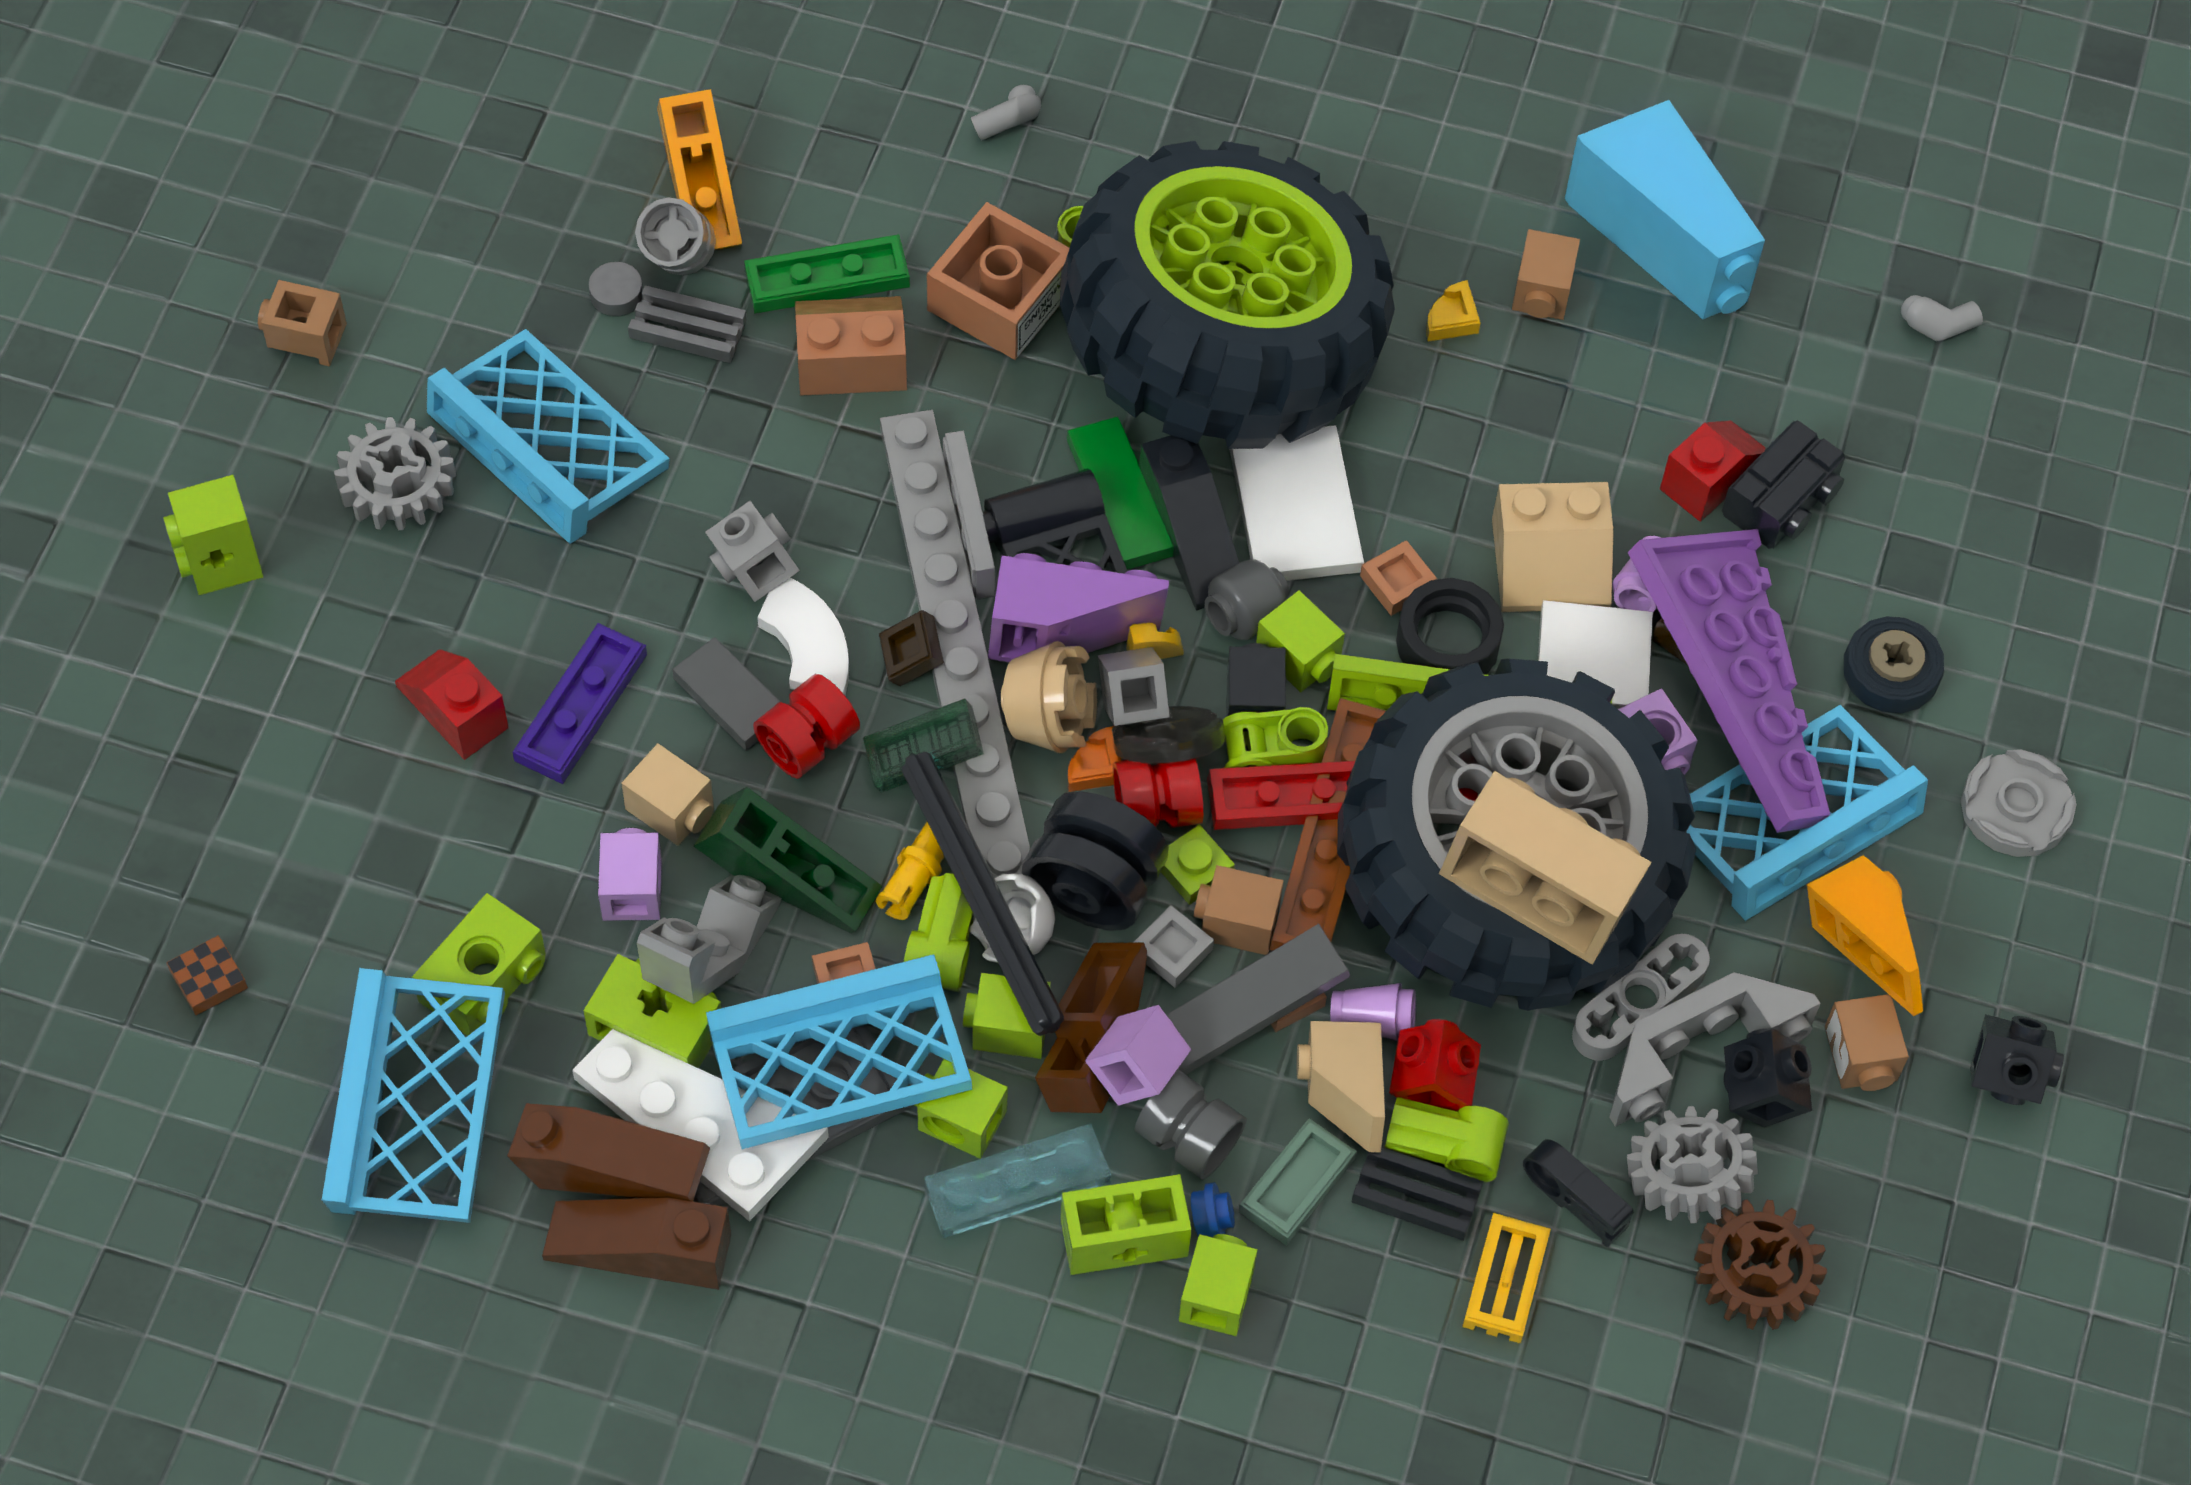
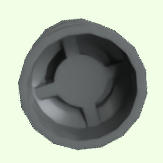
(1196, 1128)

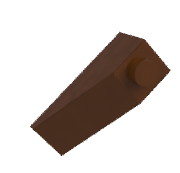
(604, 1155)
(642, 1238)

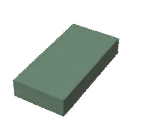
(1297, 1181)

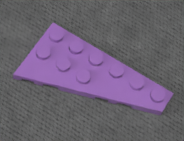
(1740, 658)

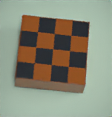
(207, 975)

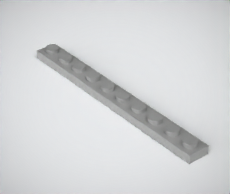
(945, 591)

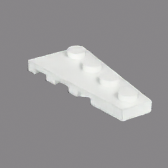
(688, 1102)

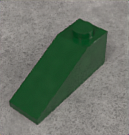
(765, 844)

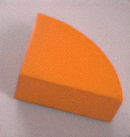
(1093, 764)

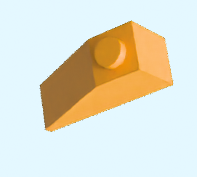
(699, 161)
(1865, 920)

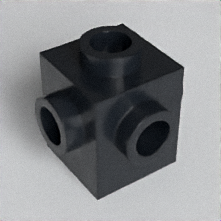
(2015, 1059)
(1767, 1077)

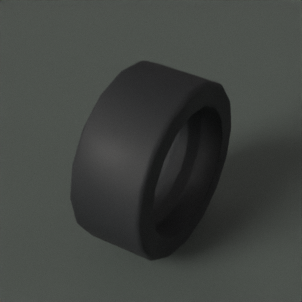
(1457, 597)

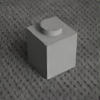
(1133, 686)

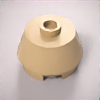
(1049, 698)

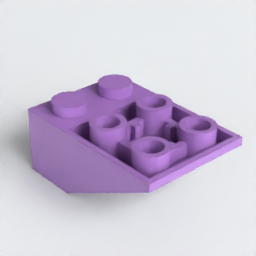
(1069, 604)

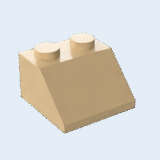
(1553, 544)

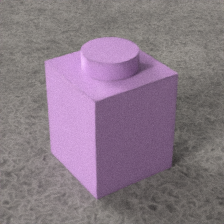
(1138, 1055)

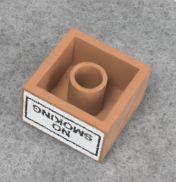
(998, 280)

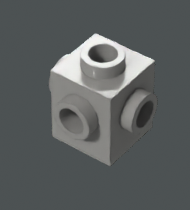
(747, 541)

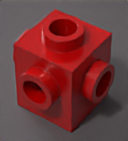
(1436, 1065)

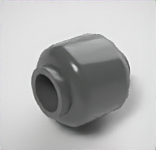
(1244, 597)

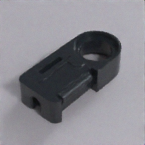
(1578, 1190)

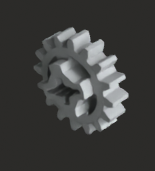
(395, 473)
(1692, 1164)

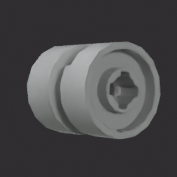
(675, 236)

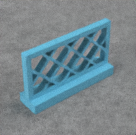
(507, 449)
(1824, 845)
(816, 1012)
(362, 1090)

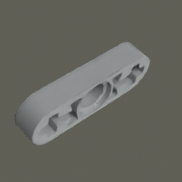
(1646, 973)

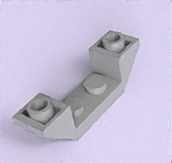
(702, 957)
(1712, 1009)

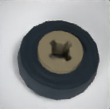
(1897, 684)

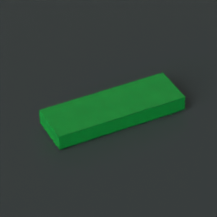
(827, 273)
(1124, 491)

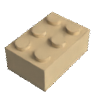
(1544, 866)

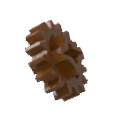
(1760, 1289)

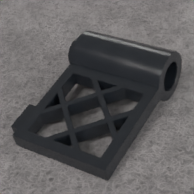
(1050, 516)

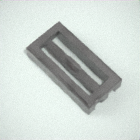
(691, 317)

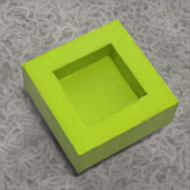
(1193, 862)

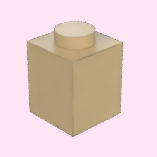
(668, 795)

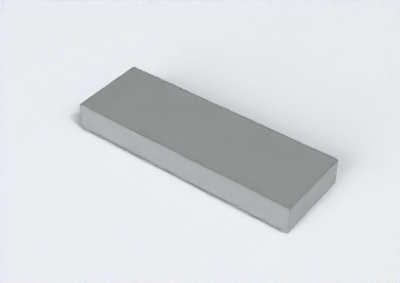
(969, 514)

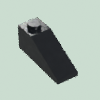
(1190, 511)

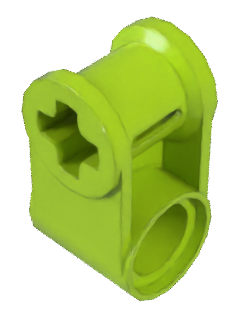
(1271, 737)

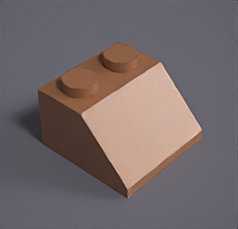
(851, 345)

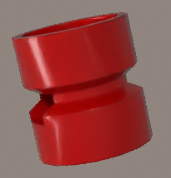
(800, 730)
(1161, 791)

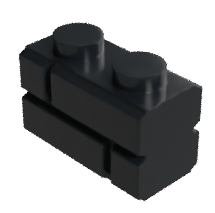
(1785, 485)

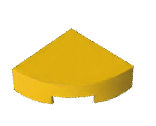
(1453, 314)
(1145, 635)

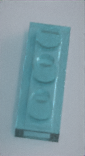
(1016, 1180)

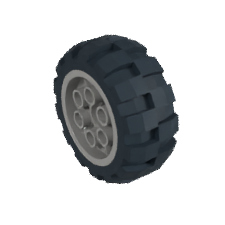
(1572, 754)

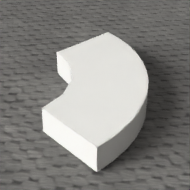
(807, 632)

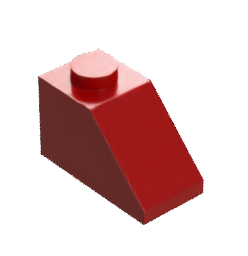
(1707, 465)
(456, 701)

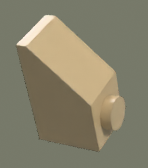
(1346, 1077)

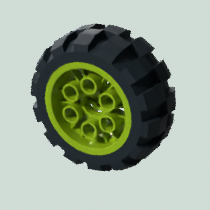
(1226, 294)

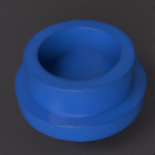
(1212, 1211)

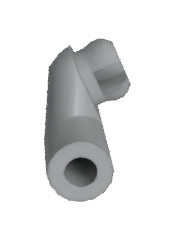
(1020, 108)
(1937, 320)

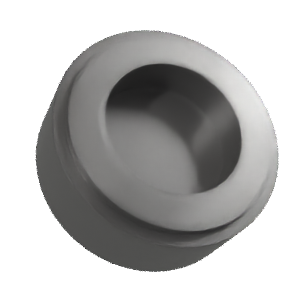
(615, 288)

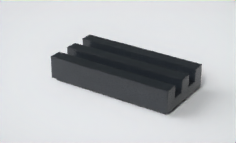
(1426, 1173)

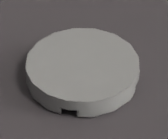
(2018, 803)

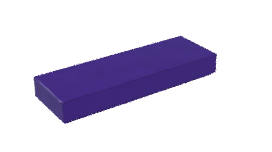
(579, 703)

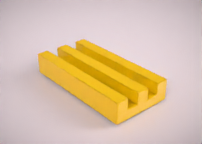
(1495, 1322)

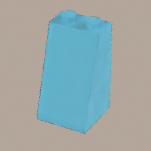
(1667, 208)

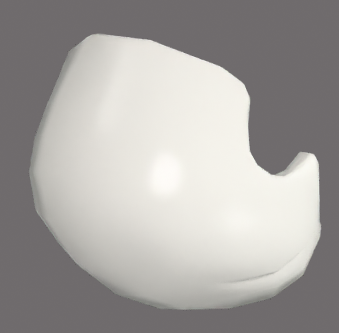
(1030, 909)

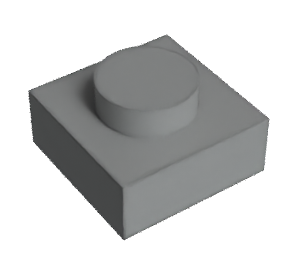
(1175, 946)

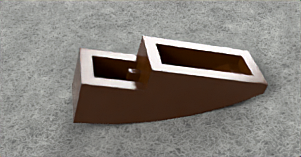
(1101, 990)

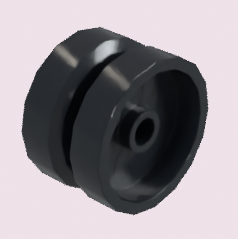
(1096, 860)

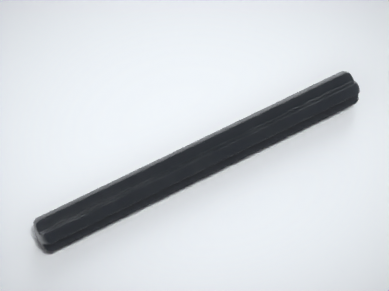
(983, 894)

